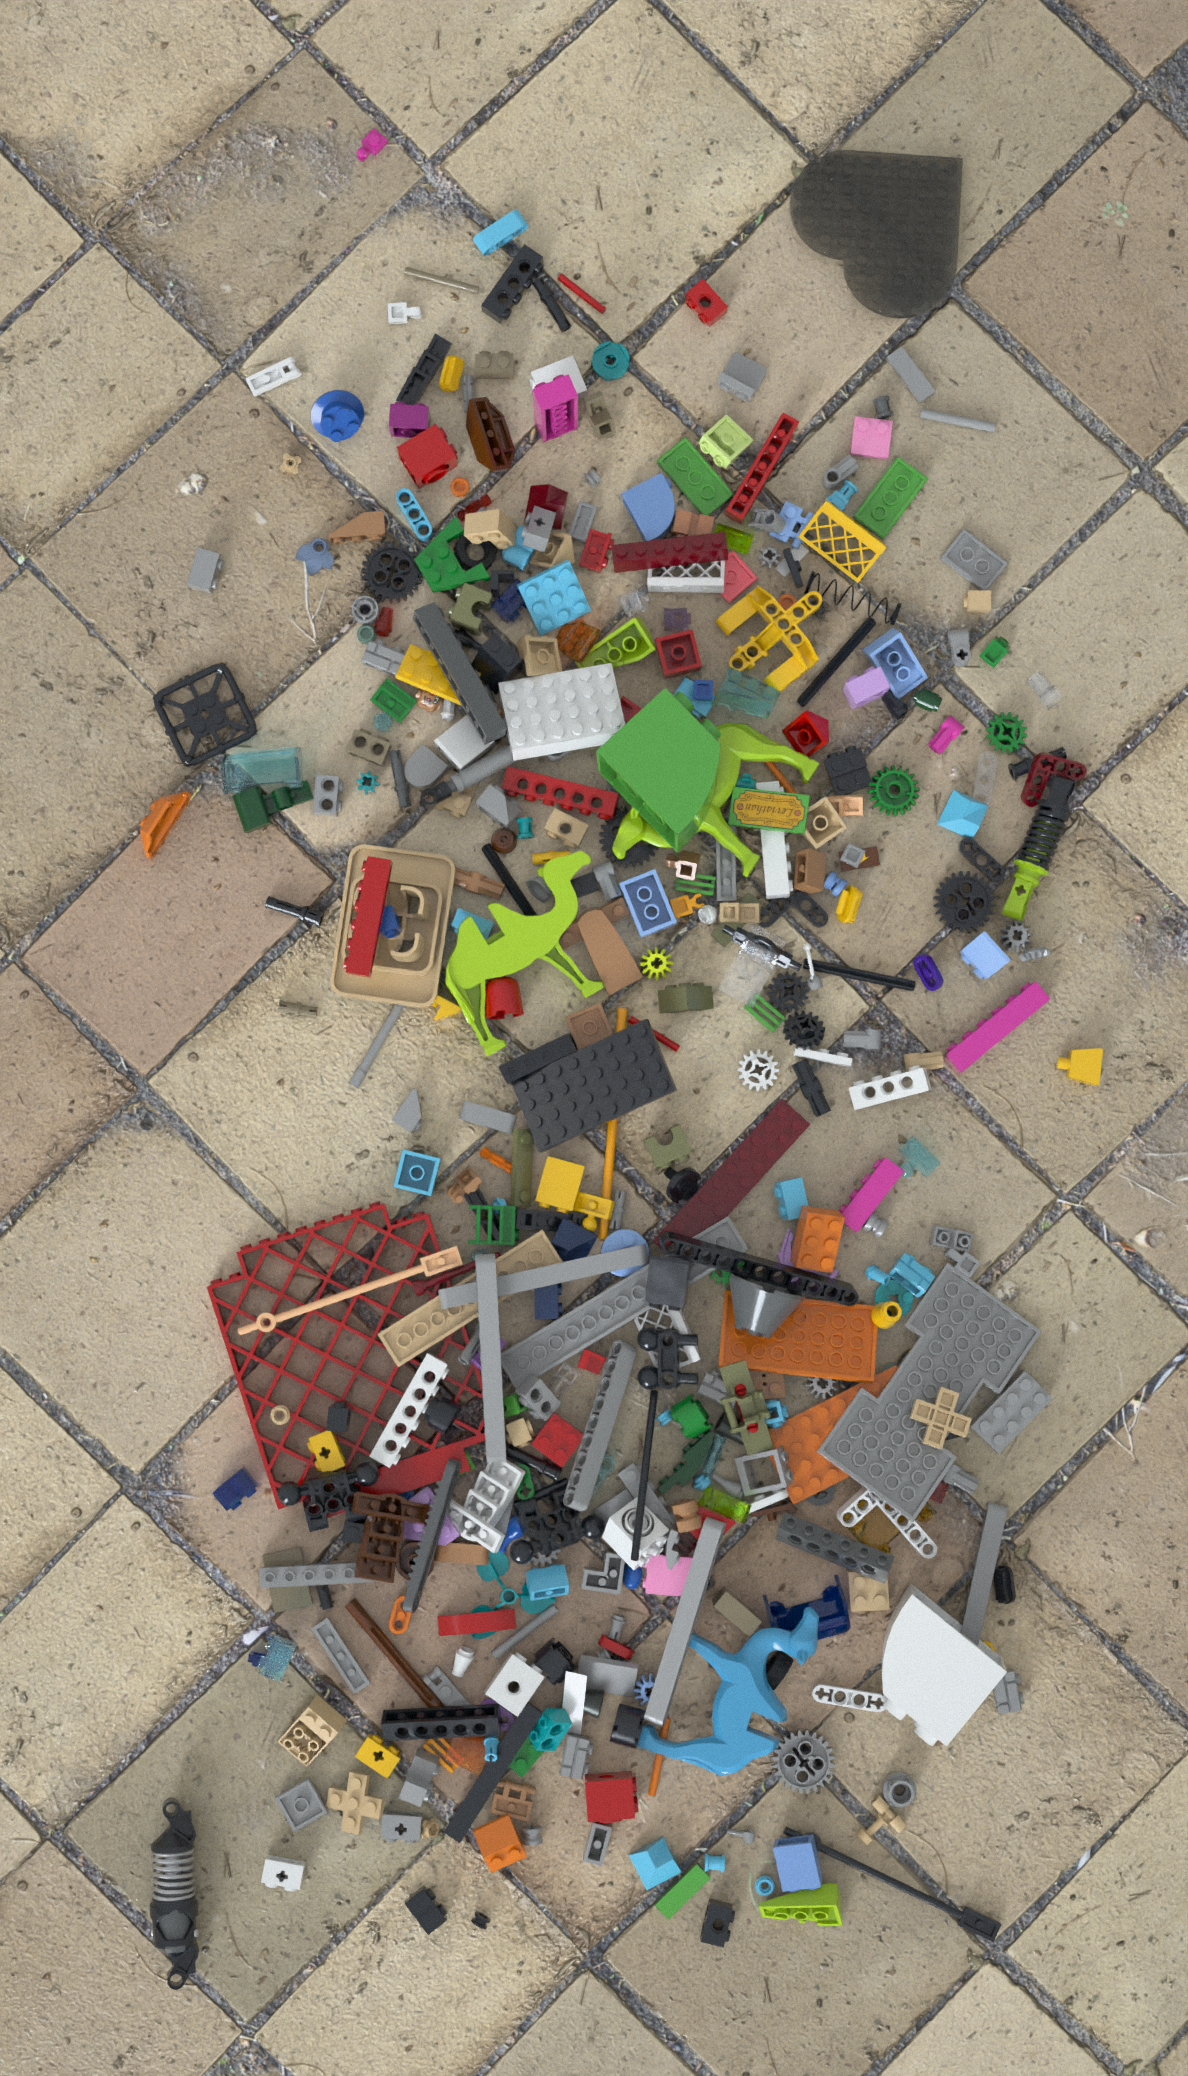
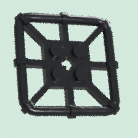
(193, 709)

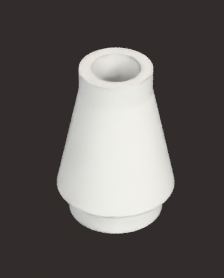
(462, 1660)

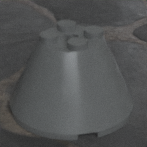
(761, 1305)

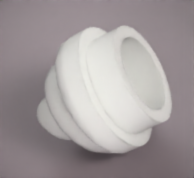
(707, 914)

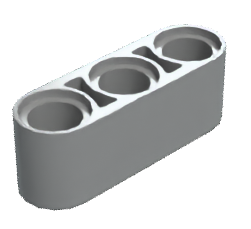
(487, 1117)

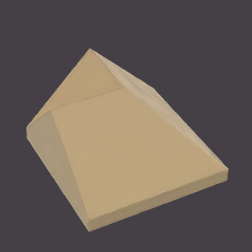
(557, 550)

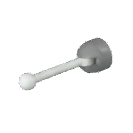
(813, 981)

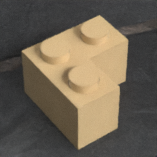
(490, 526)

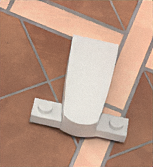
(487, 1504)

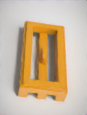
(431, 1741)

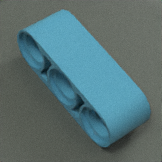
(500, 232)
(413, 506)

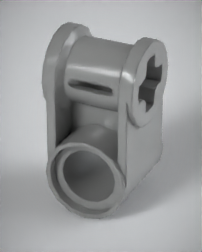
(766, 521)
(959, 643)

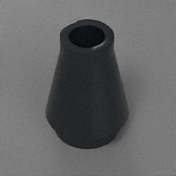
(895, 706)

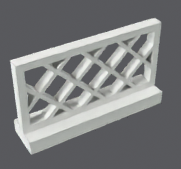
(688, 584)
(680, 1324)

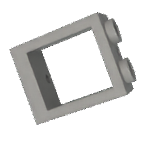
(747, 1476)

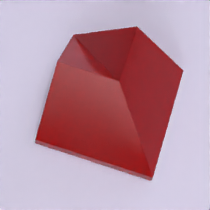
(808, 733)

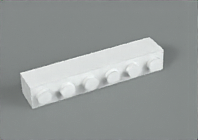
(774, 855)

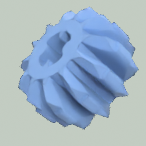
(647, 1683)

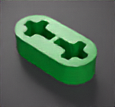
(528, 1481)

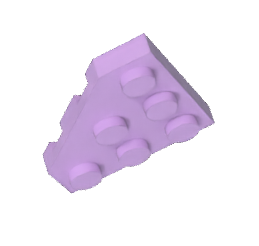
(413, 1531)

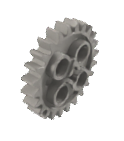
(789, 1771)

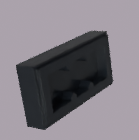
(794, 567)
(584, 885)

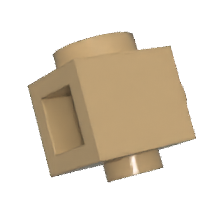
(519, 1432)

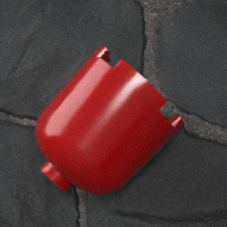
(502, 998)

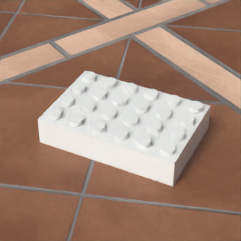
(561, 711)

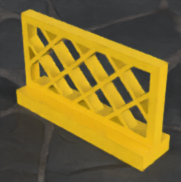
(853, 528)

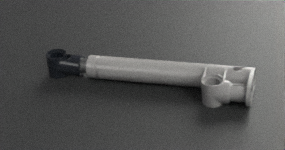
(473, 774)

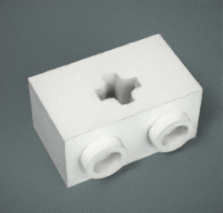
(293, 1870)

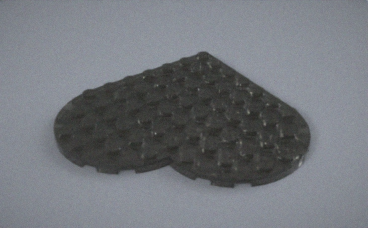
(887, 221)

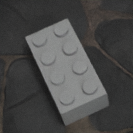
(1010, 1411)

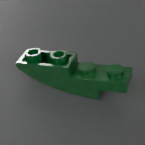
(694, 1457)

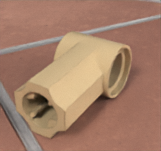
(926, 1060)

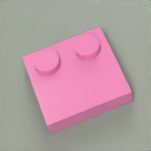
(871, 438)

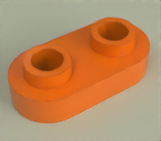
(399, 1614)

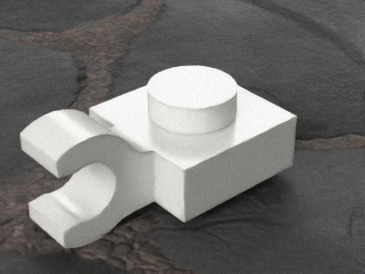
(399, 313)

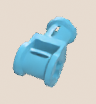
(838, 497)

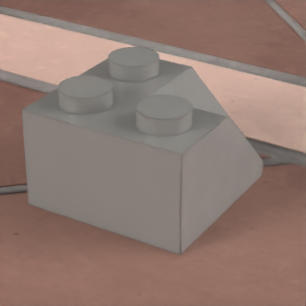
(497, 807)

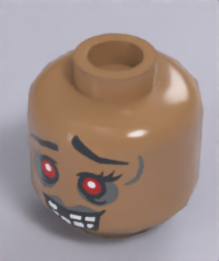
(428, 700)

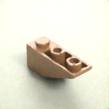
(365, 526)

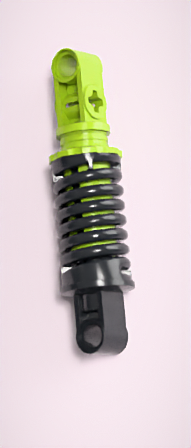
(1039, 845)

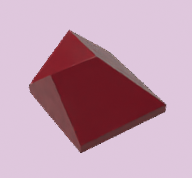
(548, 498)

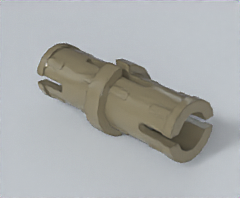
(297, 1009)

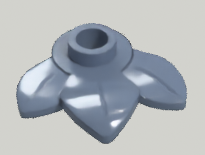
(314, 558)

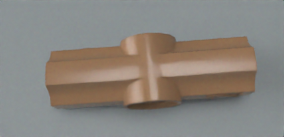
(478, 883)

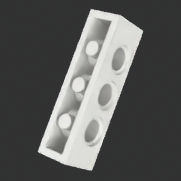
(861, 1099)

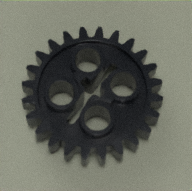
(375, 567)
(637, 852)
(950, 912)

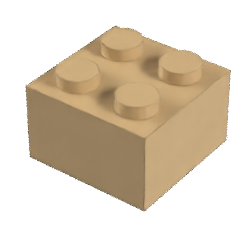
(866, 1593)

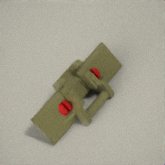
(750, 1406)

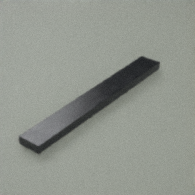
(493, 1772)

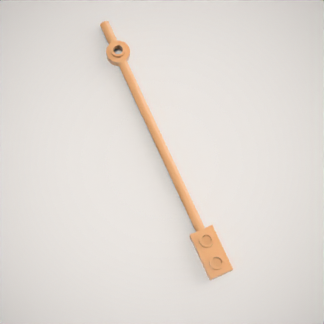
(430, 1265)

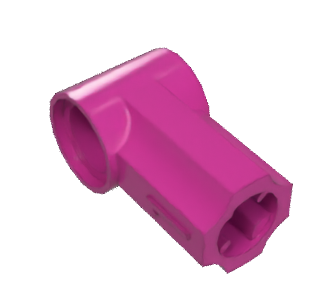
(948, 731)

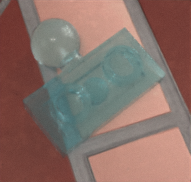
(918, 1157)

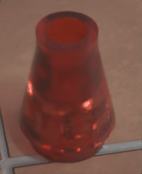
(384, 622)

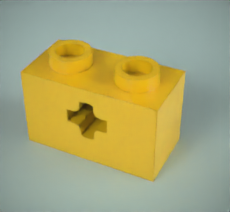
(328, 1440)
(382, 1765)

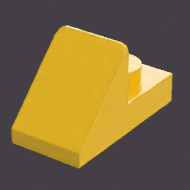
(446, 1008)

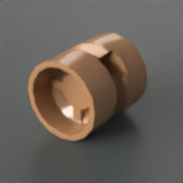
(687, 1516)

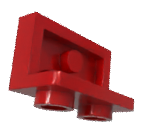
(595, 551)

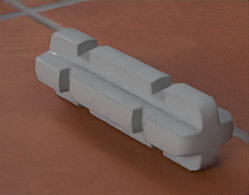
(468, 391)

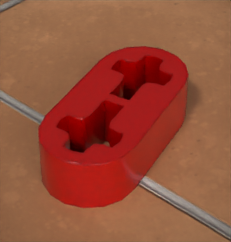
(616, 1647)

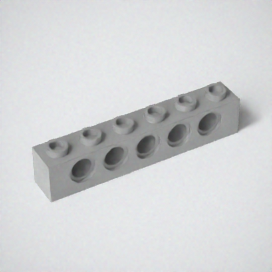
(309, 1574)

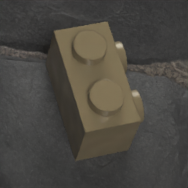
(495, 365)

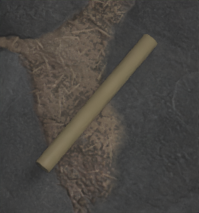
(441, 280)

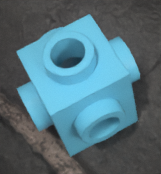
(774, 1406)

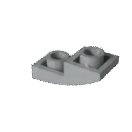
(951, 1238)
(672, 1551)

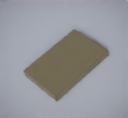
(287, 1597)

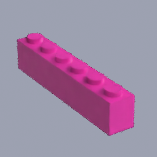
(996, 1027)

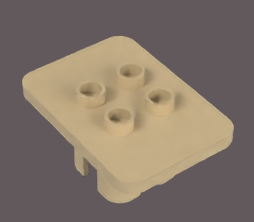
(410, 964)

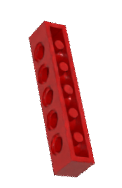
(762, 468)
(515, 776)

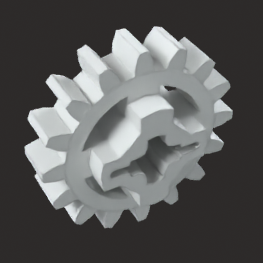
(754, 1061)

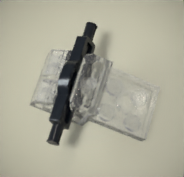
(754, 962)

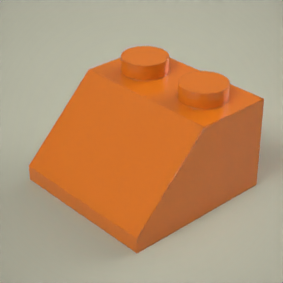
(500, 1843)

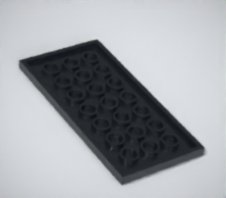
(594, 1085)

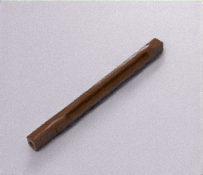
(392, 1654)

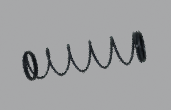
(893, 617)

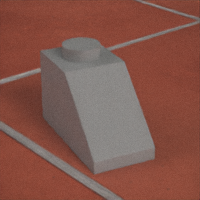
(409, 1113)

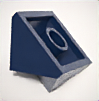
(573, 1240)

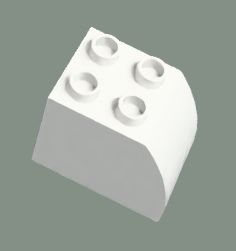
(934, 1668)

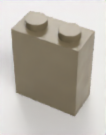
(737, 1611)

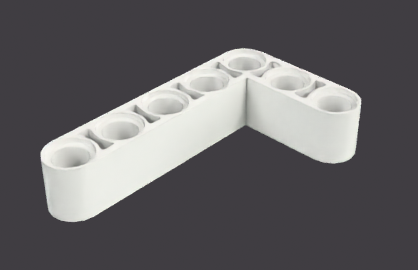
(905, 1527)

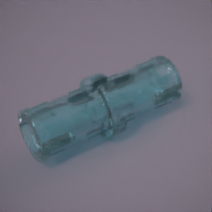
(714, 1454)

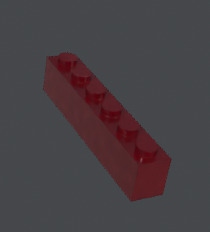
(669, 552)

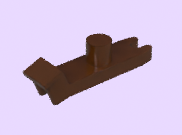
(770, 1511)

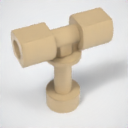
(885, 1816)

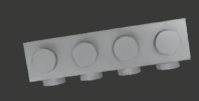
(657, 1505)

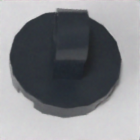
(681, 1184)

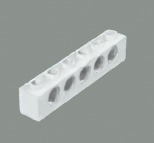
(380, 1451)

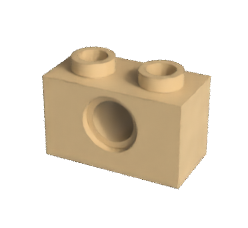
(557, 820)

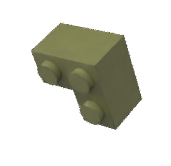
(685, 998)

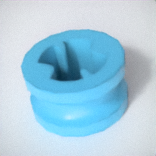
(664, 1417)

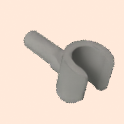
(747, 1834)

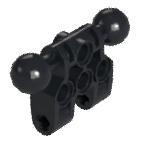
(320, 1494)
(528, 1512)

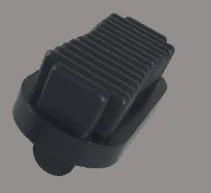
(1004, 1584)

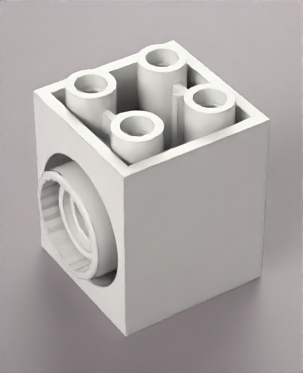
(620, 1533)
(527, 1679)

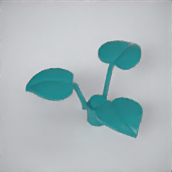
(497, 1567)

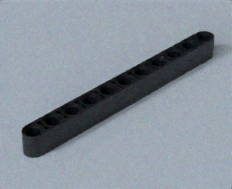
(752, 1262)

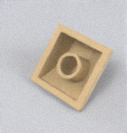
(822, 823)

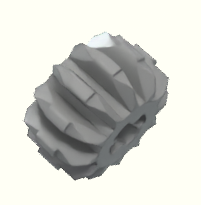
(1022, 938)
(818, 1389)

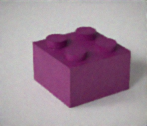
(408, 420)

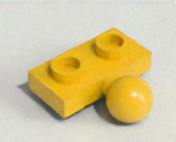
(594, 1207)

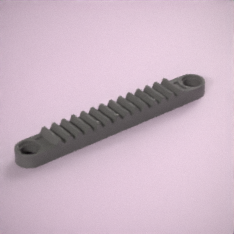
(431, 1536)

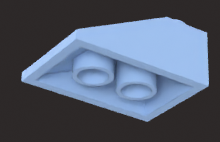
(896, 662)
(984, 956)

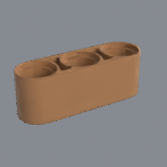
(462, 1553)

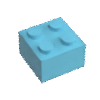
(417, 1172)

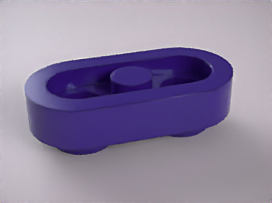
(928, 972)

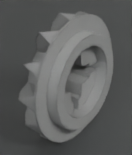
(1035, 953)

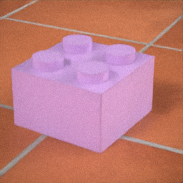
(865, 687)

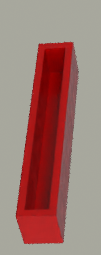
(368, 917)

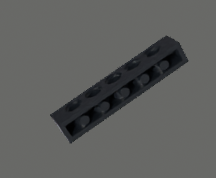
(441, 1722)

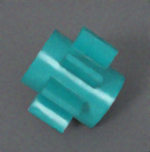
(362, 781)
(746, 781)

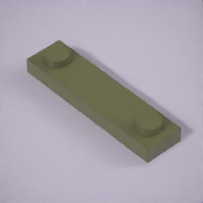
(521, 1167)

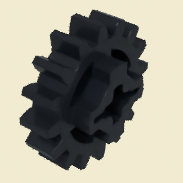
(782, 987)
(796, 1024)

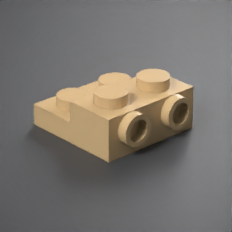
(540, 655)
(459, 802)

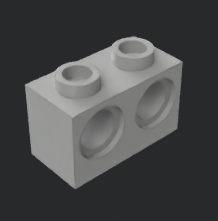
(322, 795)
(539, 1396)

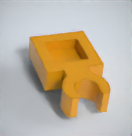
(683, 906)

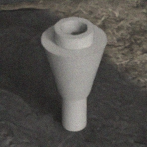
(730, 1487)

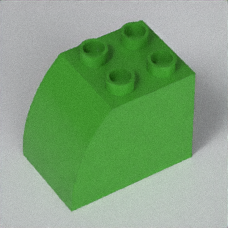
(665, 766)

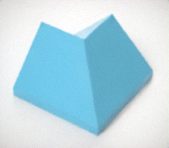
(962, 814)
(655, 1863)

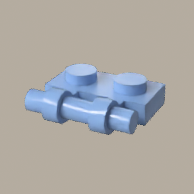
(791, 514)

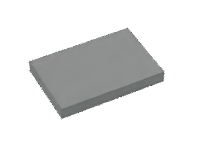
(974, 560)
(608, 1675)

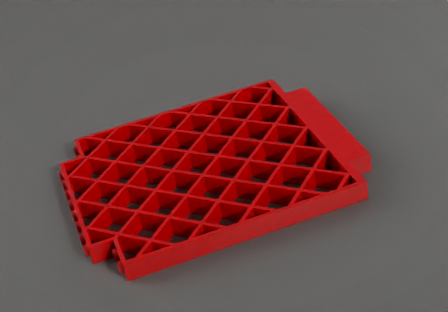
(410, 1471)

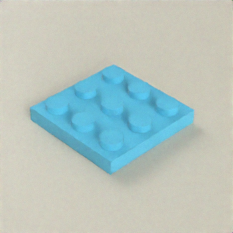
(554, 597)

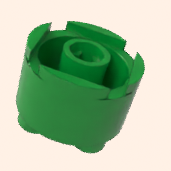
(691, 1416)

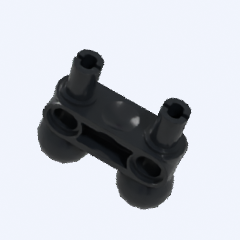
(668, 1358)

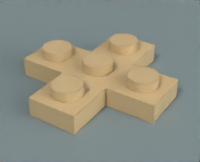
(940, 1418)
(355, 1802)

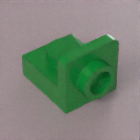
(995, 651)

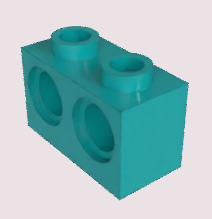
(550, 1729)

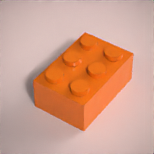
(817, 1239)

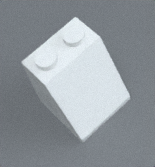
(462, 744)

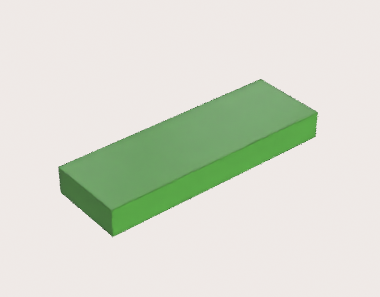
(682, 1891)

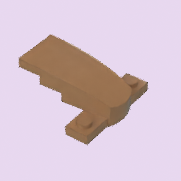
(604, 944)

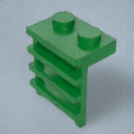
(507, 1230)

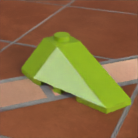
(623, 646)
(813, 1905)

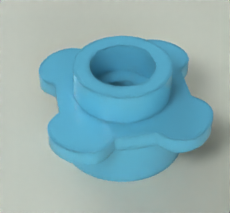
(498, 1202)
(701, 1481)

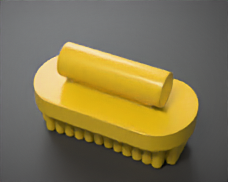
(451, 373)
(848, 904)

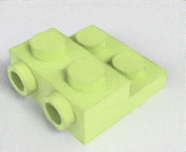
(725, 442)

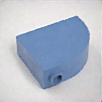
(651, 507)

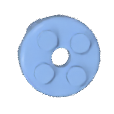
(621, 1239)

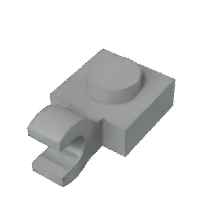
(964, 1262)

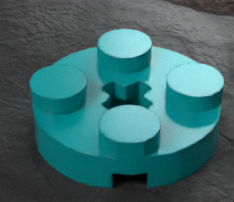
(612, 350)
(893, 1287)

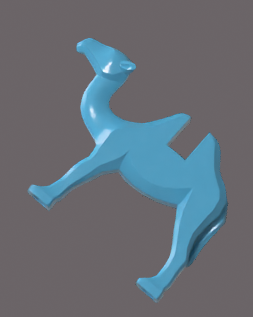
(741, 1692)

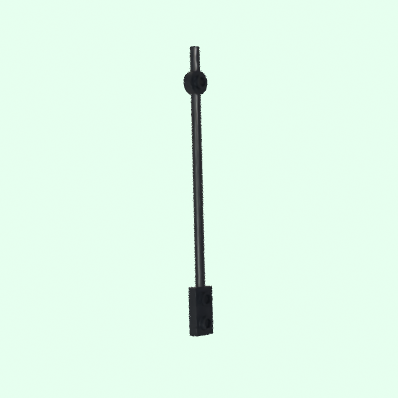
(968, 1918)

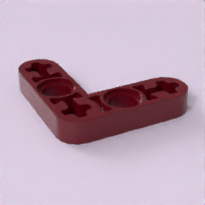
(1045, 770)

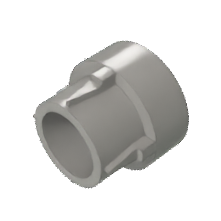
(899, 1778)

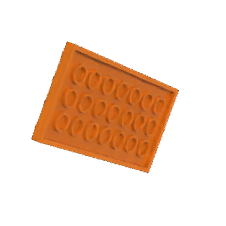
(814, 1341)
(806, 1433)

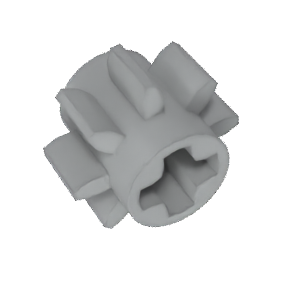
(773, 554)

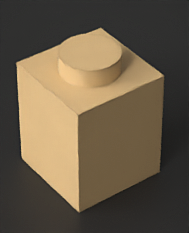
(977, 601)

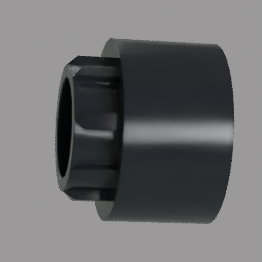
(441, 1414)

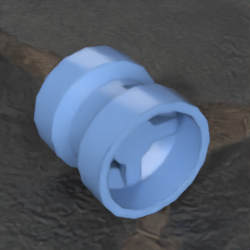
(834, 883)

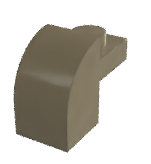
(599, 415)

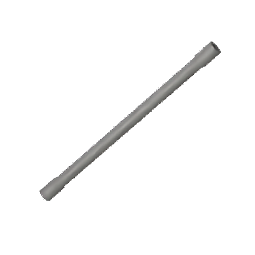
(361, 1071)

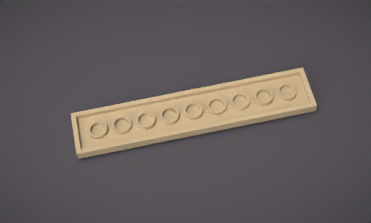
(432, 1323)

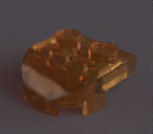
(577, 639)
(467, 1753)

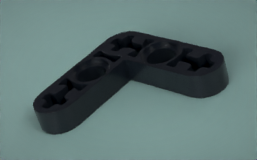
(795, 901)

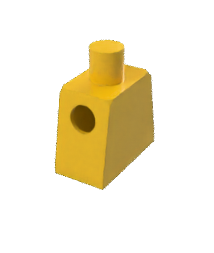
(1082, 1065)

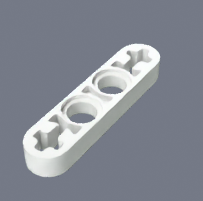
(849, 1697)

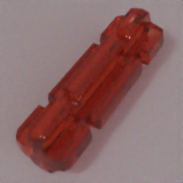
(474, 507)

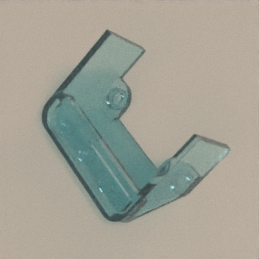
(261, 768)

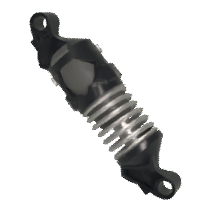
(173, 1901)

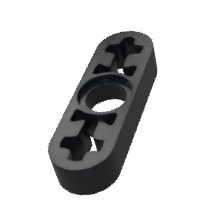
(968, 853)

